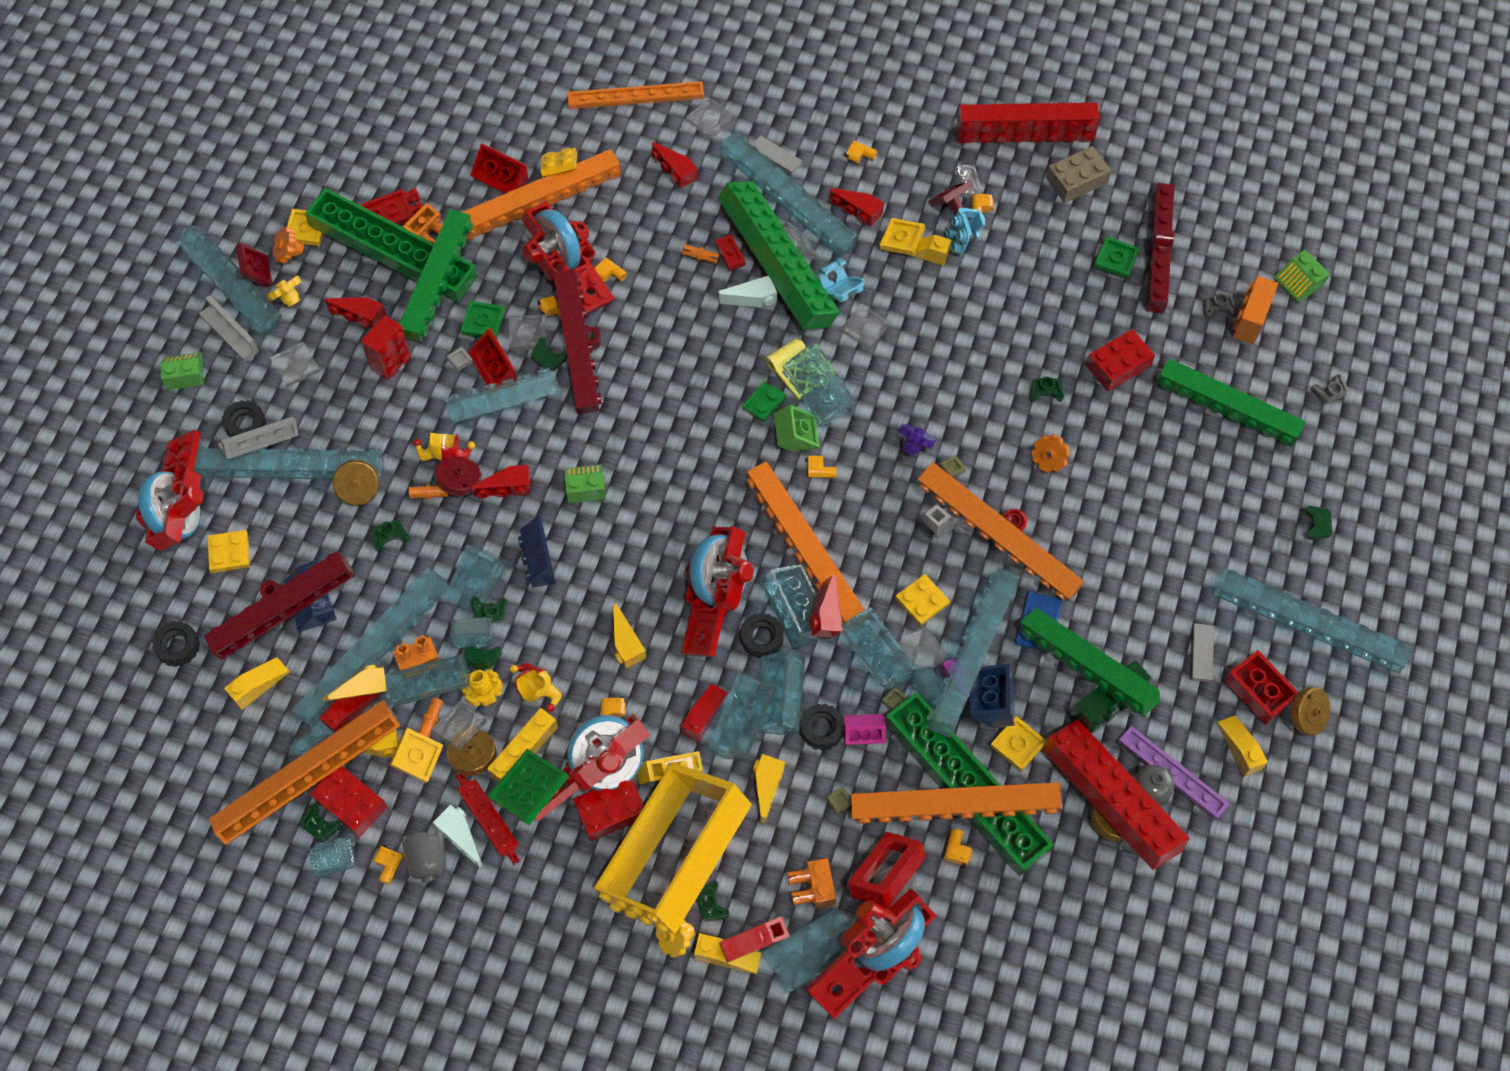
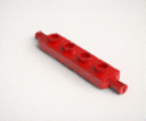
(488, 818)

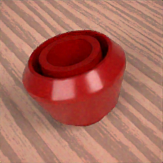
(1016, 518)

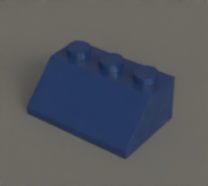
(536, 553)
(318, 612)
(993, 696)

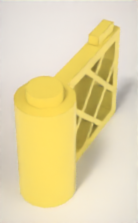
(780, 357)

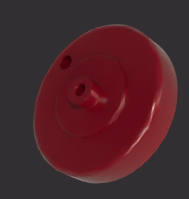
(457, 475)

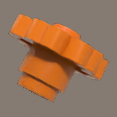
(286, 245)
(1050, 453)

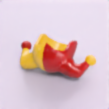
(442, 447)
(535, 684)

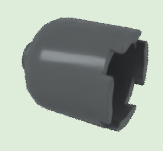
(1156, 782)
(425, 855)

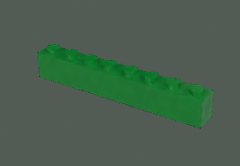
(435, 275)
(1230, 402)
(1090, 662)

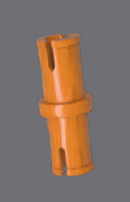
(700, 254)
(426, 492)
(430, 717)

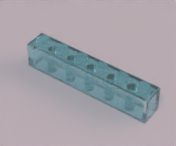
(503, 395)

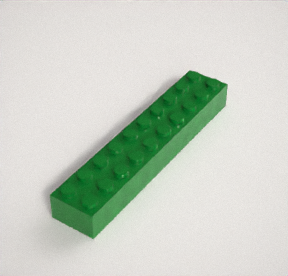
(382, 240)
(778, 255)
(955, 766)

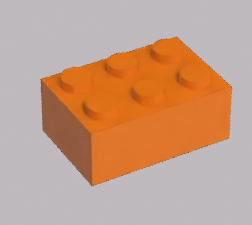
(1254, 309)

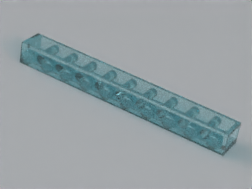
(788, 194)
(281, 463)
(1313, 621)
(375, 642)
(973, 653)

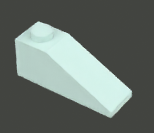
(752, 293)
(456, 830)

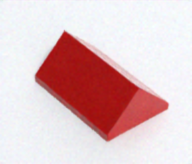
(499, 170)
(491, 359)

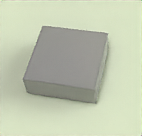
(459, 359)

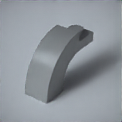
(941, 520)

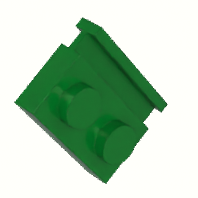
(764, 401)

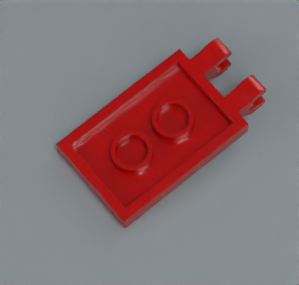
(396, 206)

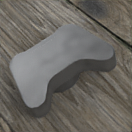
(1331, 392)

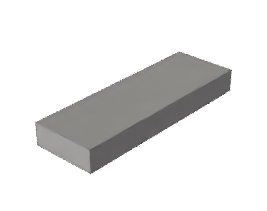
(777, 155)
(1202, 653)

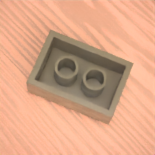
(1078, 174)

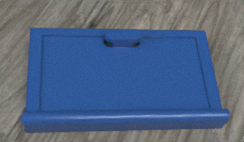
(1047, 604)

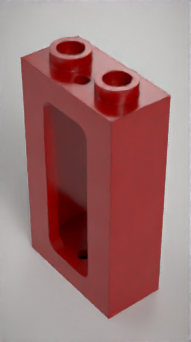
(897, 877)

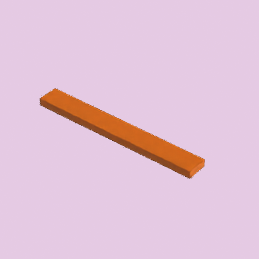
(635, 95)

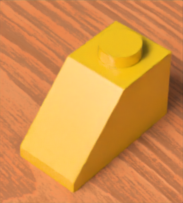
(933, 249)

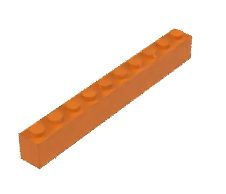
(550, 189)
(1001, 531)
(800, 536)
(303, 772)
(956, 801)

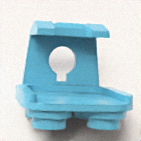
(960, 229)
(843, 284)

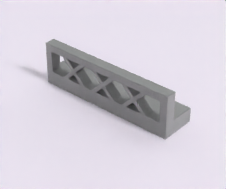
(229, 330)
(258, 438)

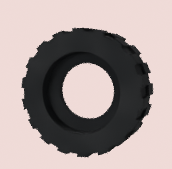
(240, 408)
(768, 622)
(183, 656)
(822, 742)

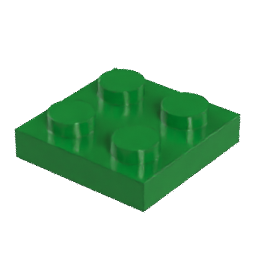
(1117, 257)
(481, 317)

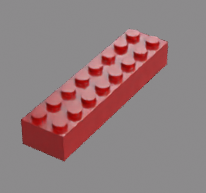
(1027, 122)
(1116, 794)

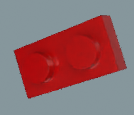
(730, 252)

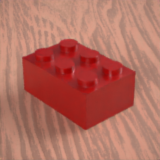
(386, 348)
(1120, 360)
(1261, 687)
(348, 801)
(608, 809)

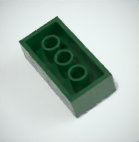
(1101, 705)

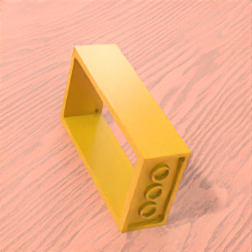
(648, 832)

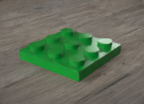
(528, 786)

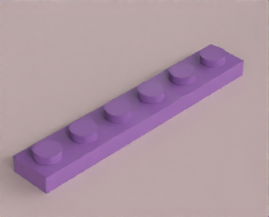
(1184, 780)

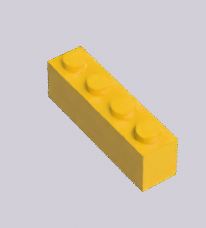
(531, 737)

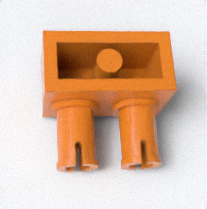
(425, 222)
(416, 654)
(821, 887)

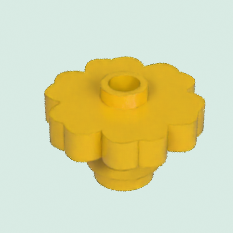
(286, 291)
(483, 688)
(676, 944)

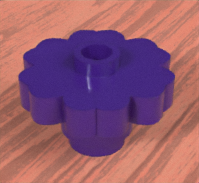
(915, 439)

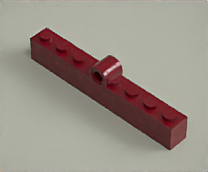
(1160, 248)
(577, 341)
(279, 604)

